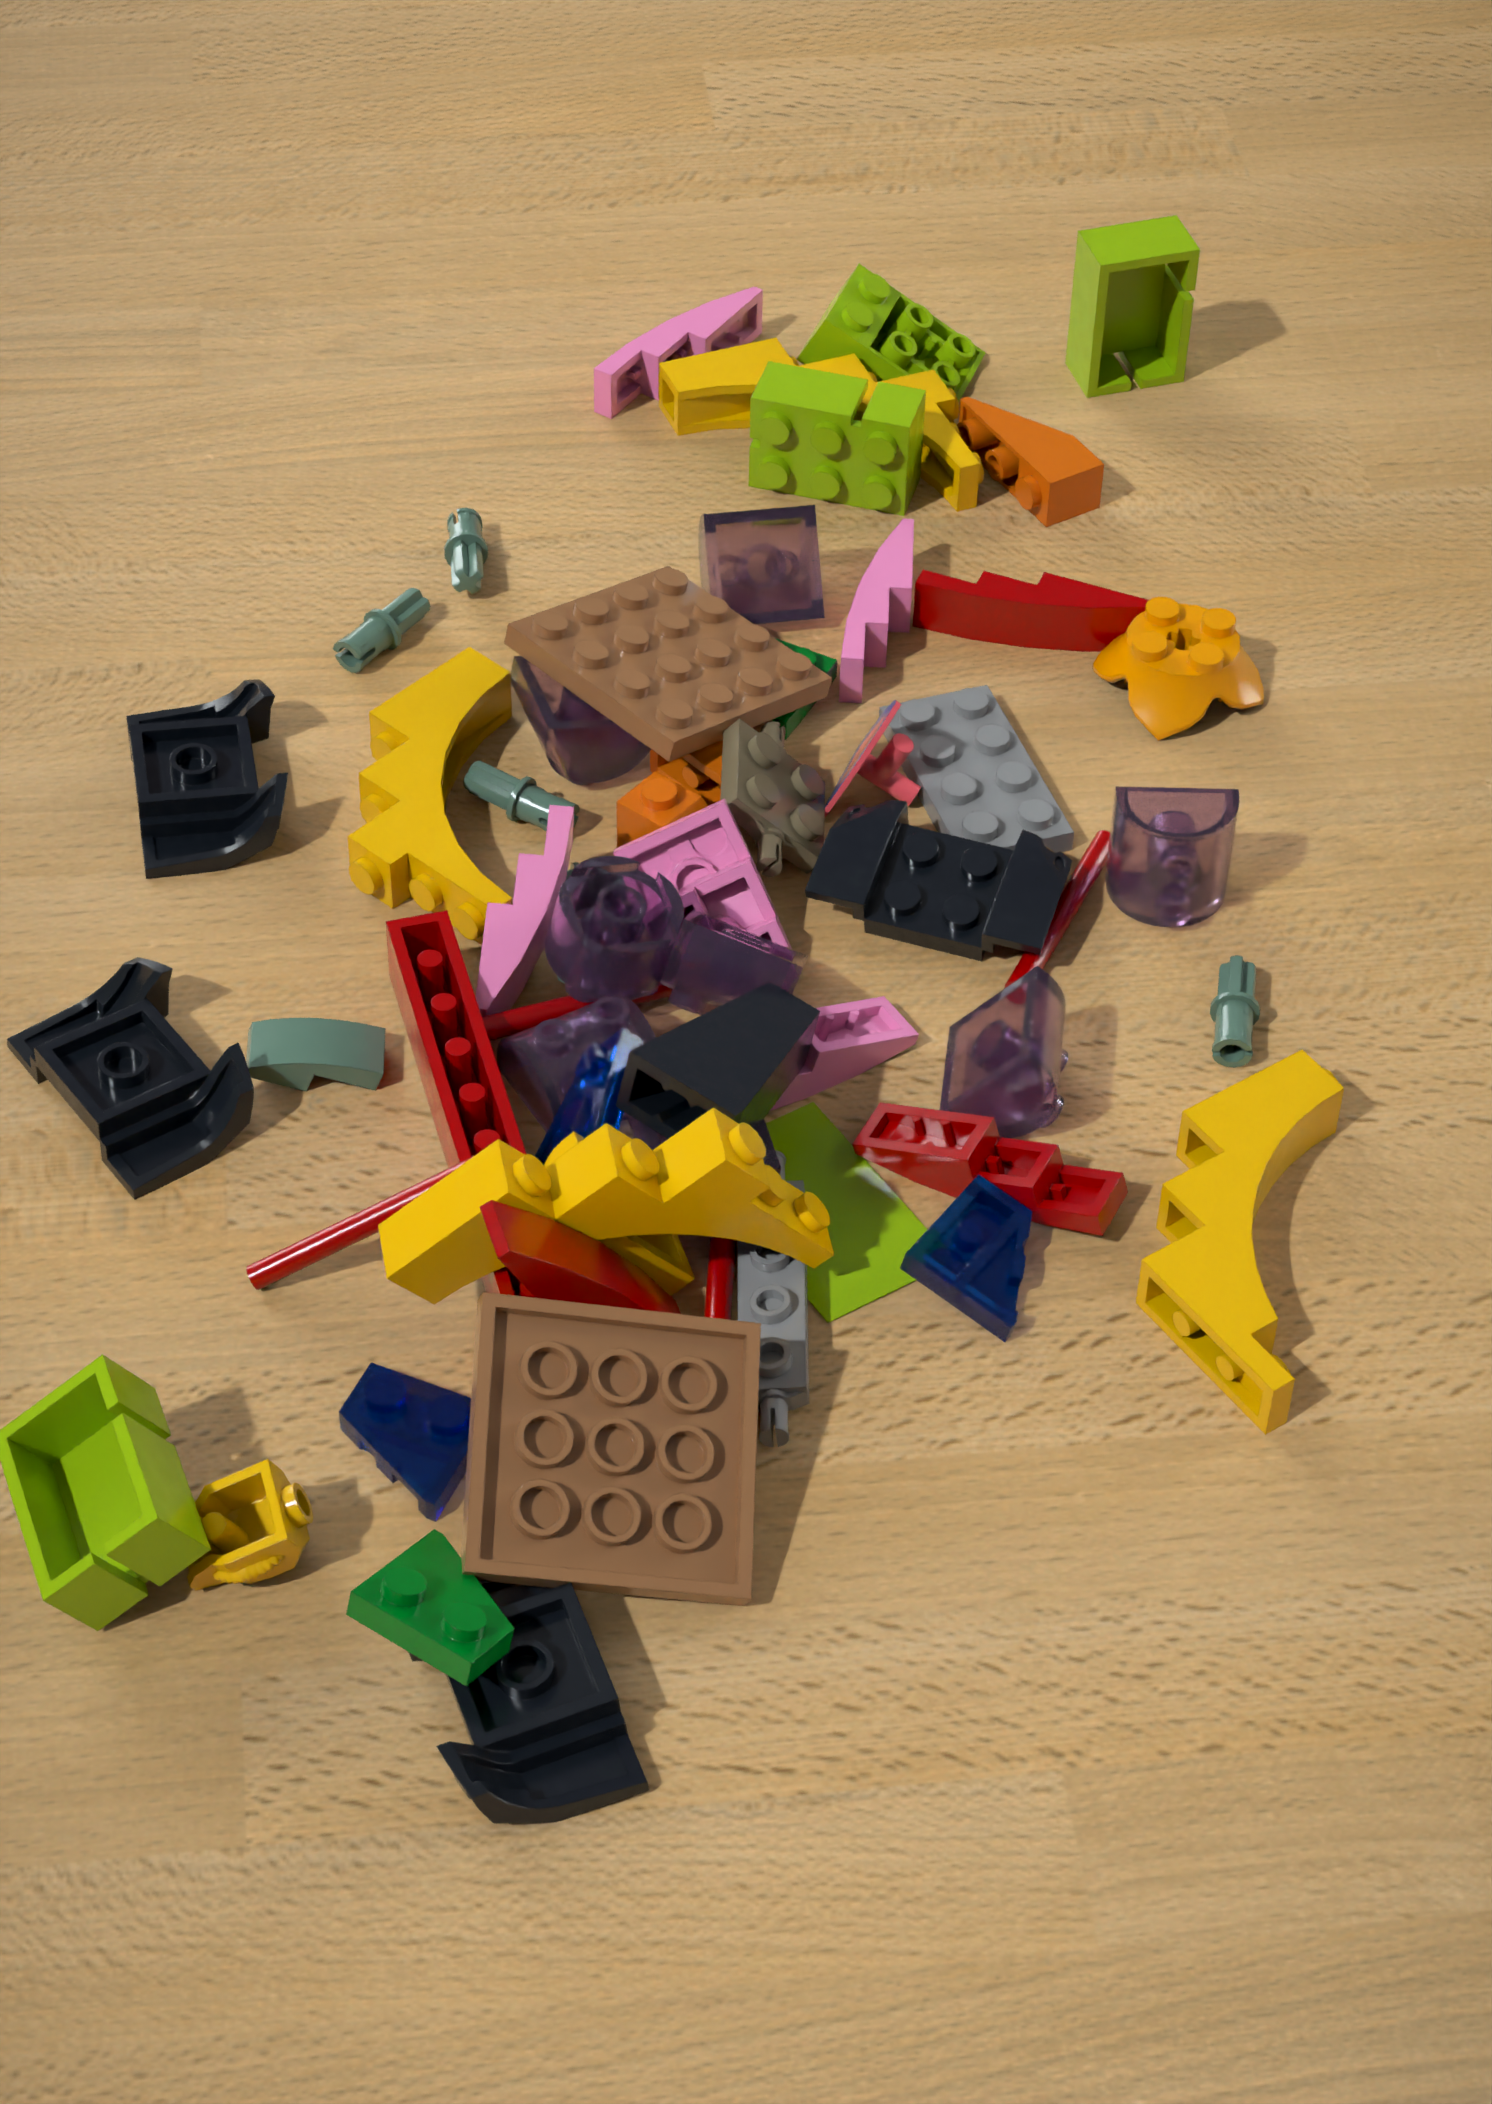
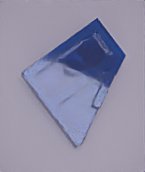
(593, 1092)
(976, 1255)
(412, 1433)

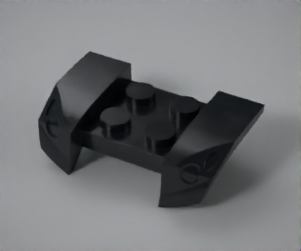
(201, 783)
(937, 885)
(139, 1080)
(543, 1718)

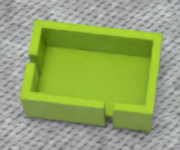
(1131, 305)
(816, 449)
(100, 1493)

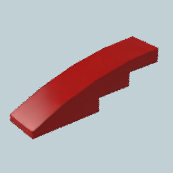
(1017, 613)
(952, 1148)
(567, 1264)

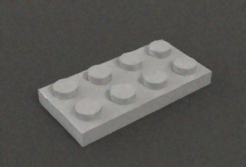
(976, 771)

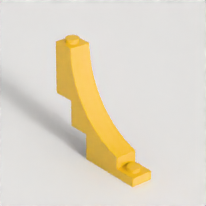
(1207, 1279)

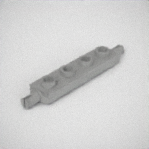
(775, 1294)

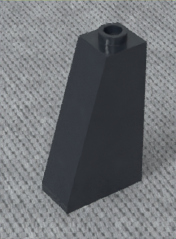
(725, 1059)

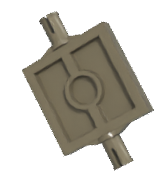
(773, 797)

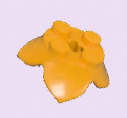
(1179, 663)

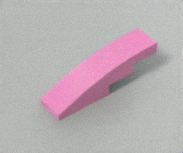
(704, 329)
(878, 607)
(517, 932)
(848, 1043)

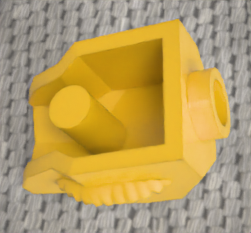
(252, 1526)

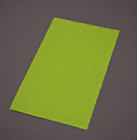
(867, 1219)

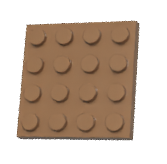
(667, 661)
(612, 1450)

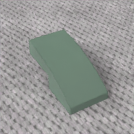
(298, 1048)

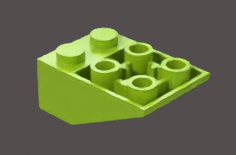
(890, 334)

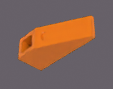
(1034, 462)

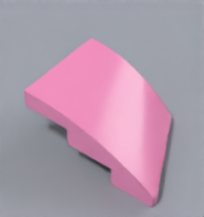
(710, 870)

